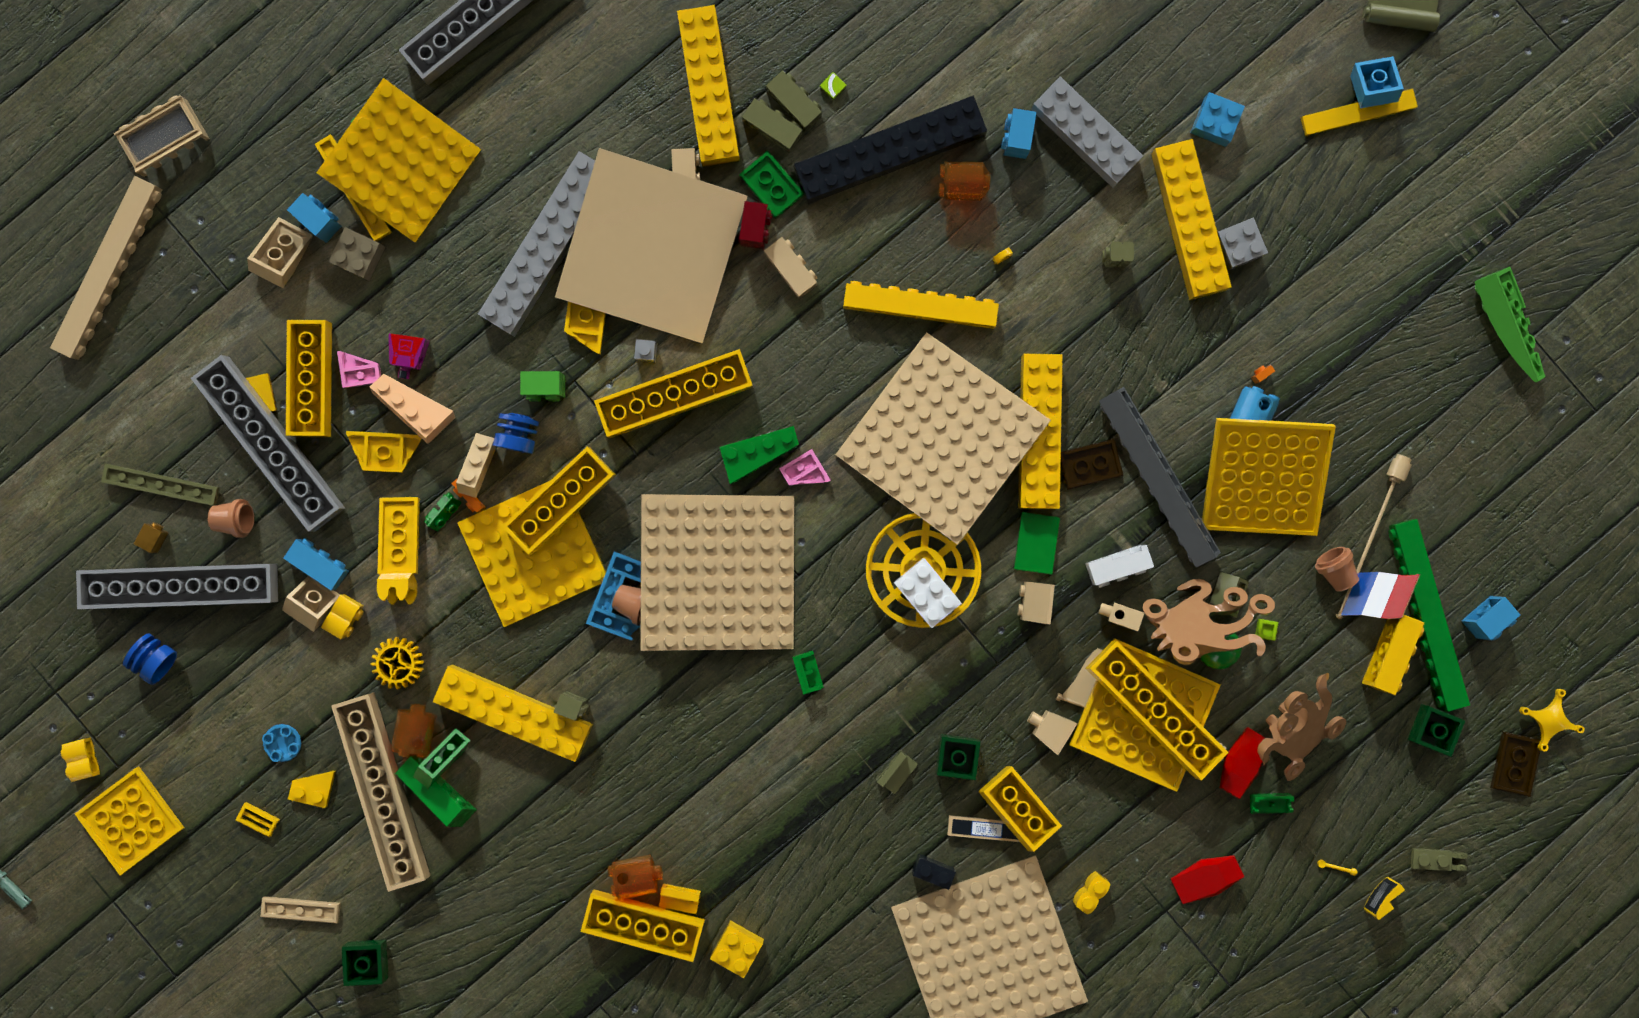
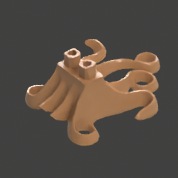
(1191, 631)
(1300, 728)

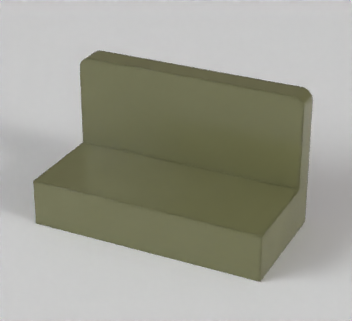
(1224, 582)
(896, 772)

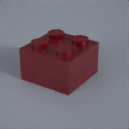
(754, 225)

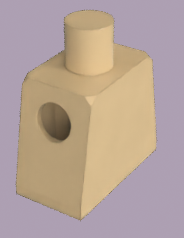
(1132, 618)
(1052, 729)

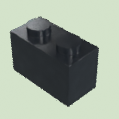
(933, 871)

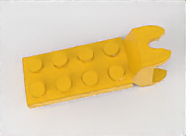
(398, 549)

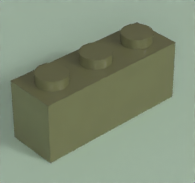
(794, 100)
(772, 124)

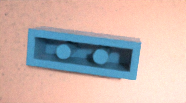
(316, 563)

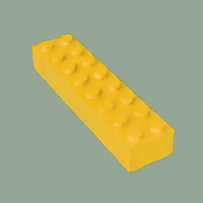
(708, 85)
(1191, 219)
(673, 394)
(1041, 464)
(1156, 710)
(512, 712)

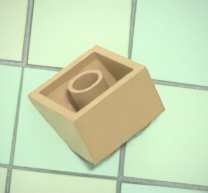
(310, 603)

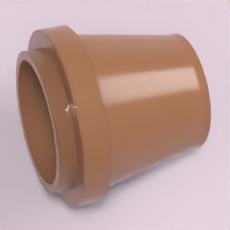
(232, 518)
(1338, 568)
(628, 602)

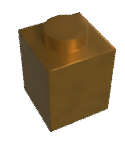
(151, 537)

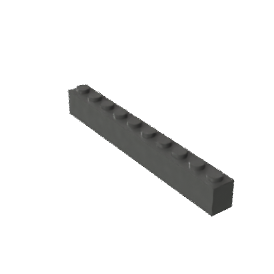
(1160, 477)

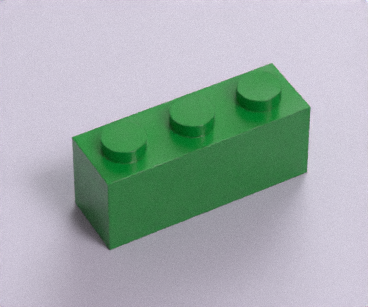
(441, 758)

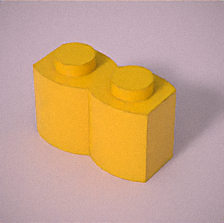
(342, 616)
(80, 759)
(1094, 889)

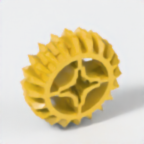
(400, 656)

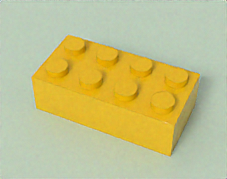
(1393, 654)
(1020, 808)

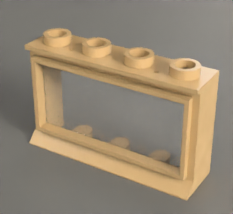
(160, 134)

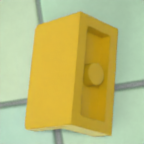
(679, 898)

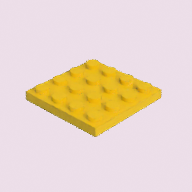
(129, 820)

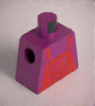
(407, 353)

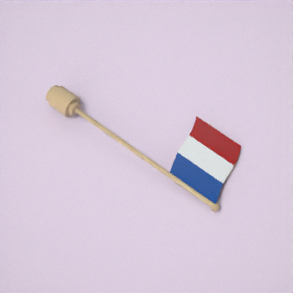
(1378, 592)

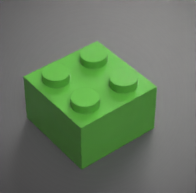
(542, 384)

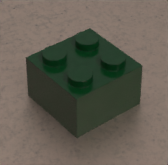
(1436, 730)
(958, 757)
(364, 962)

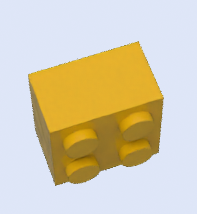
(737, 949)

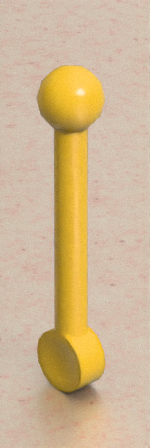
(1321, 863)

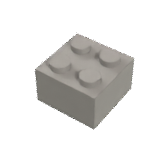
(1241, 243)

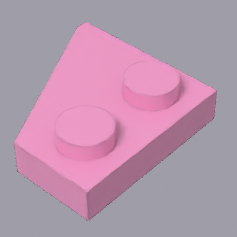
(357, 371)
(804, 470)

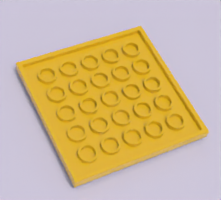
(398, 160)
(1267, 476)
(525, 582)
(1118, 738)

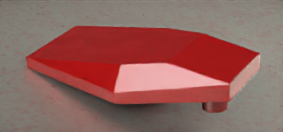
(1242, 764)
(1207, 878)

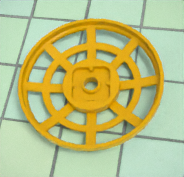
(912, 557)

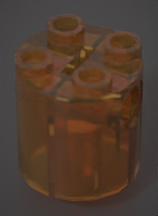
(964, 181)
(413, 731)
(642, 877)

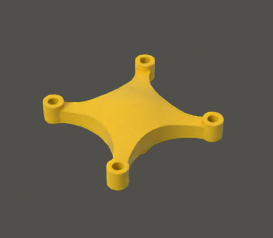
(1551, 720)

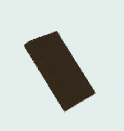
(1090, 464)
(1516, 764)

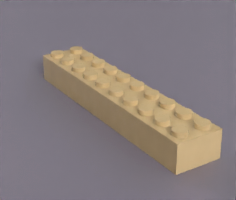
(381, 791)

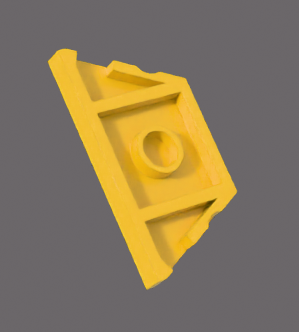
(585, 325)
(383, 450)

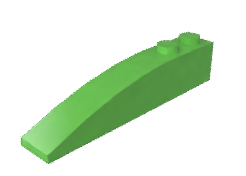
(1504, 308)

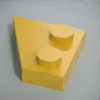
(313, 789)

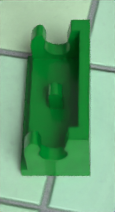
(808, 672)
(1271, 803)

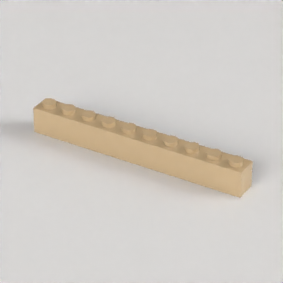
(106, 268)

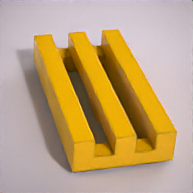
(272, 826)

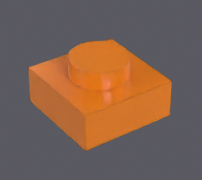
(1262, 373)

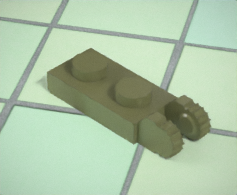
(1436, 859)

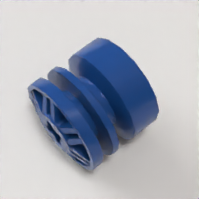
(516, 433)
(150, 659)

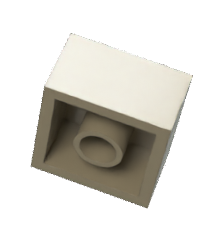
(357, 254)

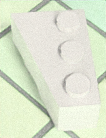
(1119, 565)

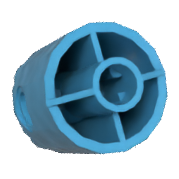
(1255, 405)

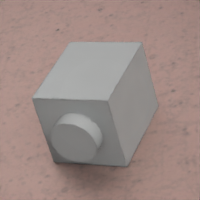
(645, 351)

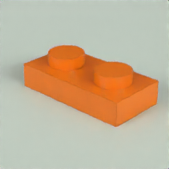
(473, 503)

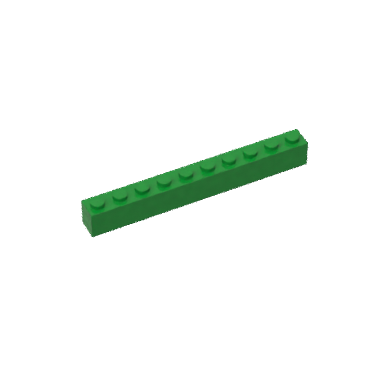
(1427, 607)

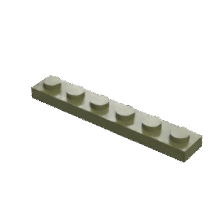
(160, 484)

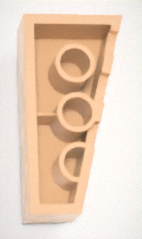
(414, 409)

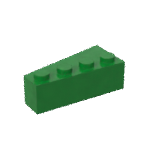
(753, 453)
(439, 798)

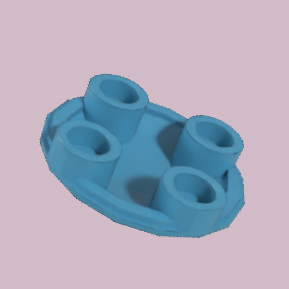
(281, 743)

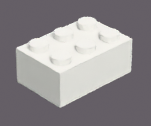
(927, 592)

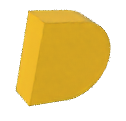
(1003, 255)

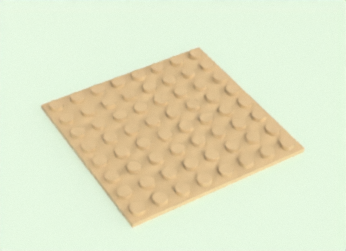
(650, 245)
(942, 438)
(717, 572)
(991, 947)

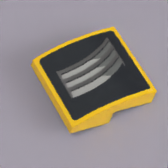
(1379, 901)

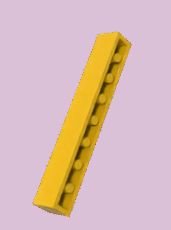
(921, 305)

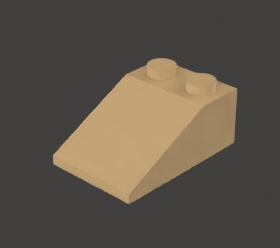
(279, 252)
(1036, 602)

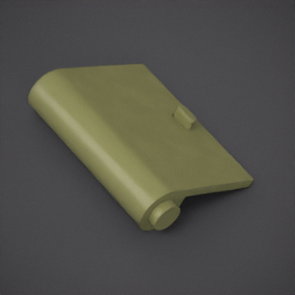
(1403, 13)

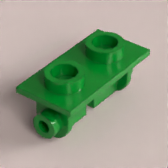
(448, 506)

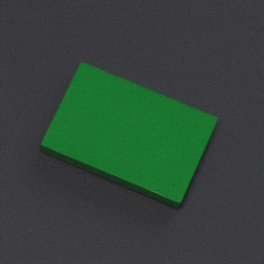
(771, 184)
(1036, 543)

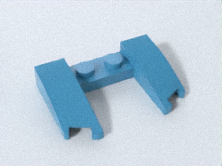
(601, 611)

